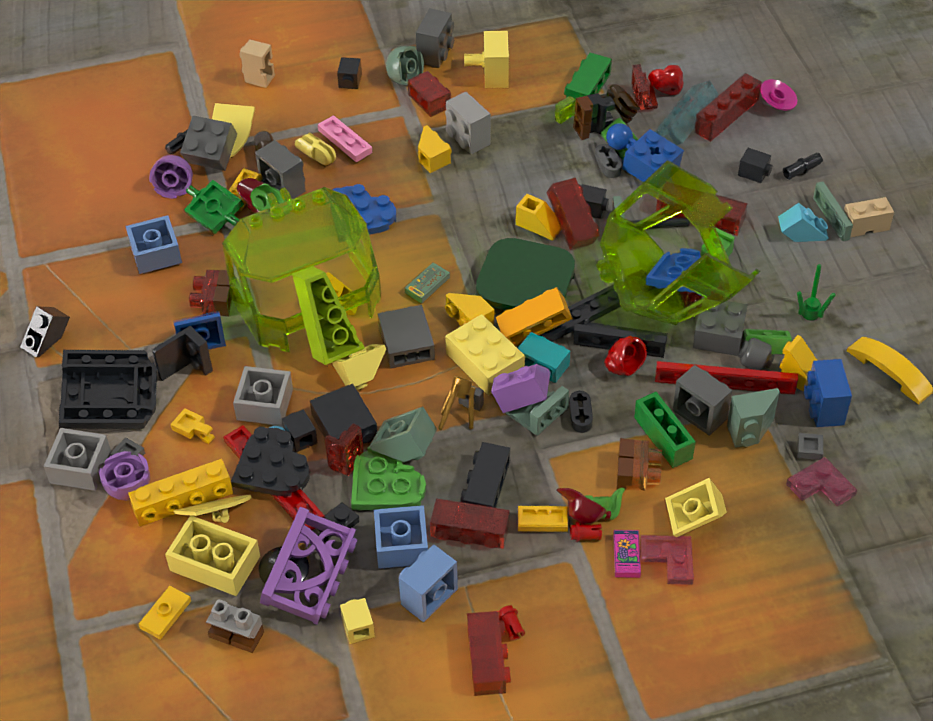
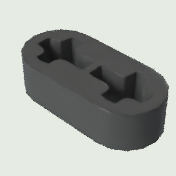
(600, 155)

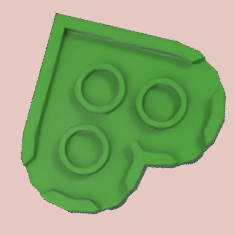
(385, 483)

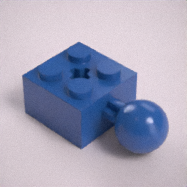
(645, 154)

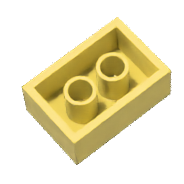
(483, 352)
(213, 555)

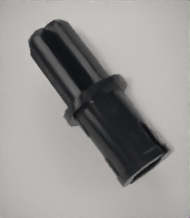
(177, 143)
(802, 166)

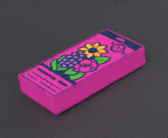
(627, 553)

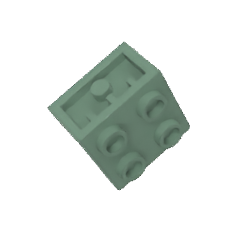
(541, 414)

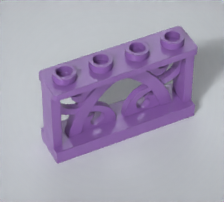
(298, 534)

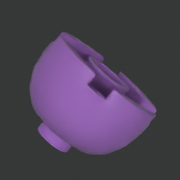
(171, 176)
(124, 474)

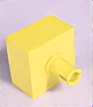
(493, 59)

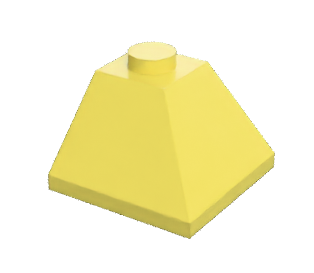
(360, 366)
(695, 507)

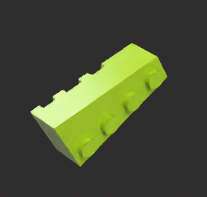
(324, 318)

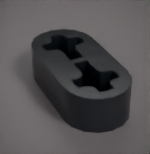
(576, 411)

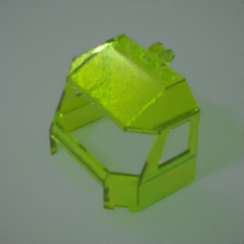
(289, 240)
(631, 250)

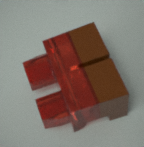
(215, 292)

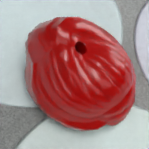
(667, 80)
(626, 356)

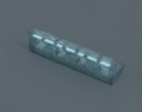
(683, 117)

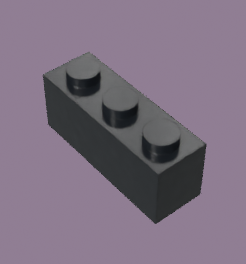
(487, 476)

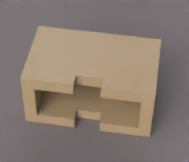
(256, 63)
(869, 215)

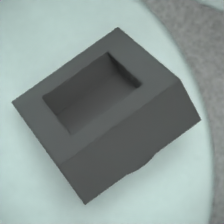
(478, 399)
(130, 446)
(810, 446)

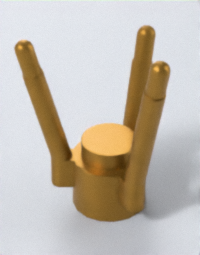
(459, 388)

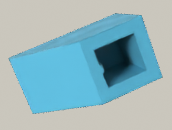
(802, 225)

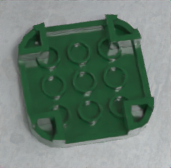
(521, 271)

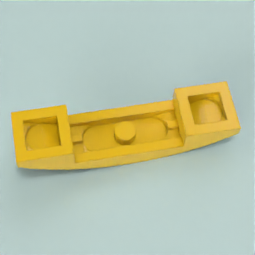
(895, 365)

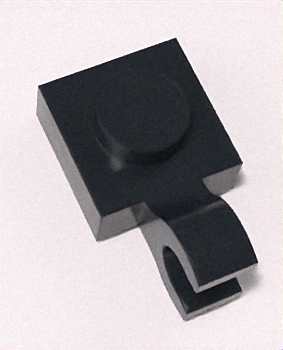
(341, 515)

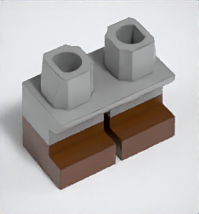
(235, 626)

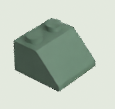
(751, 416)
(405, 435)

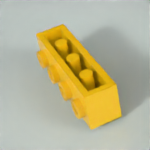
(180, 491)

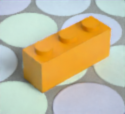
(534, 316)

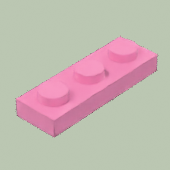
(345, 138)

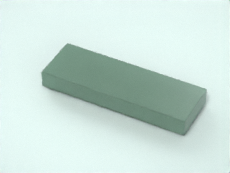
(833, 211)

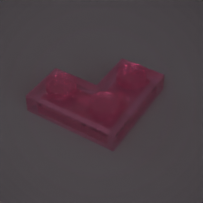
(822, 477)
(673, 551)

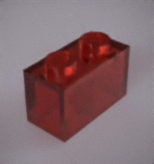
(428, 93)

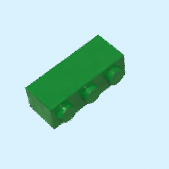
(590, 76)
(664, 429)

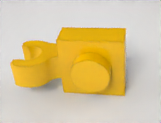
(190, 423)

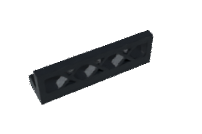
(605, 336)

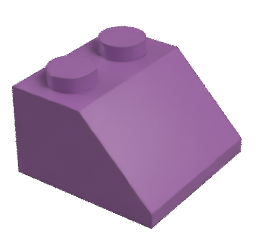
(521, 387)

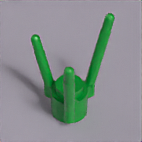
(811, 307)

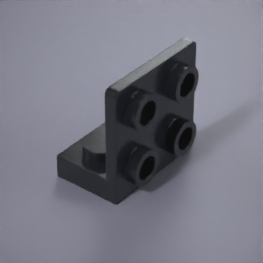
(181, 350)

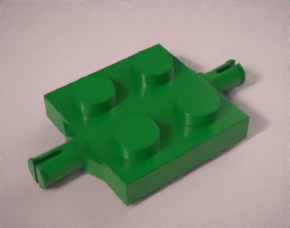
(213, 206)

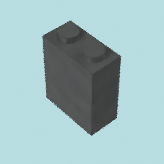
(406, 336)

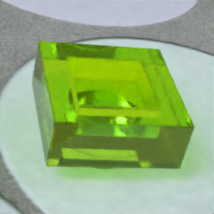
(565, 109)

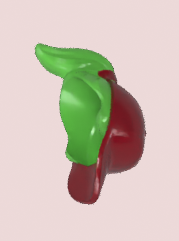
(256, 193)
(591, 509)

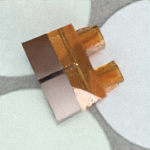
(634, 462)

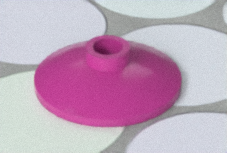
(778, 95)

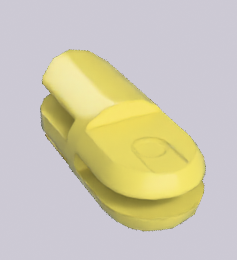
(316, 149)

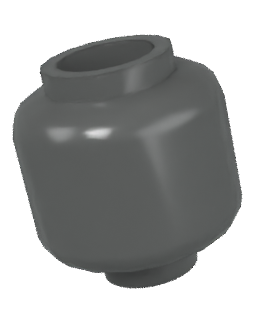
(756, 354)

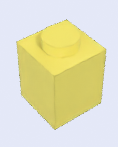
(357, 620)

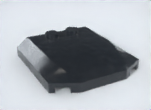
(98, 389)

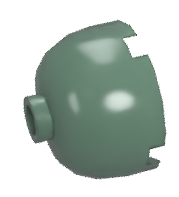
(404, 64)

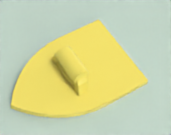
(241, 119)
(213, 507)

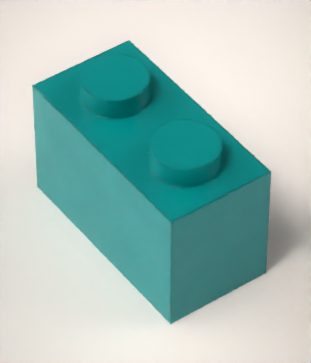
(546, 354)

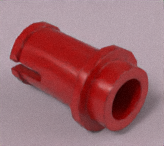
(585, 532)
(512, 624)

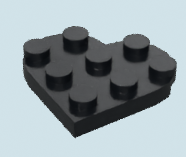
(271, 464)

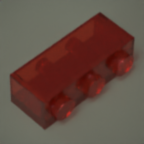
(573, 213)
(469, 523)
(487, 653)

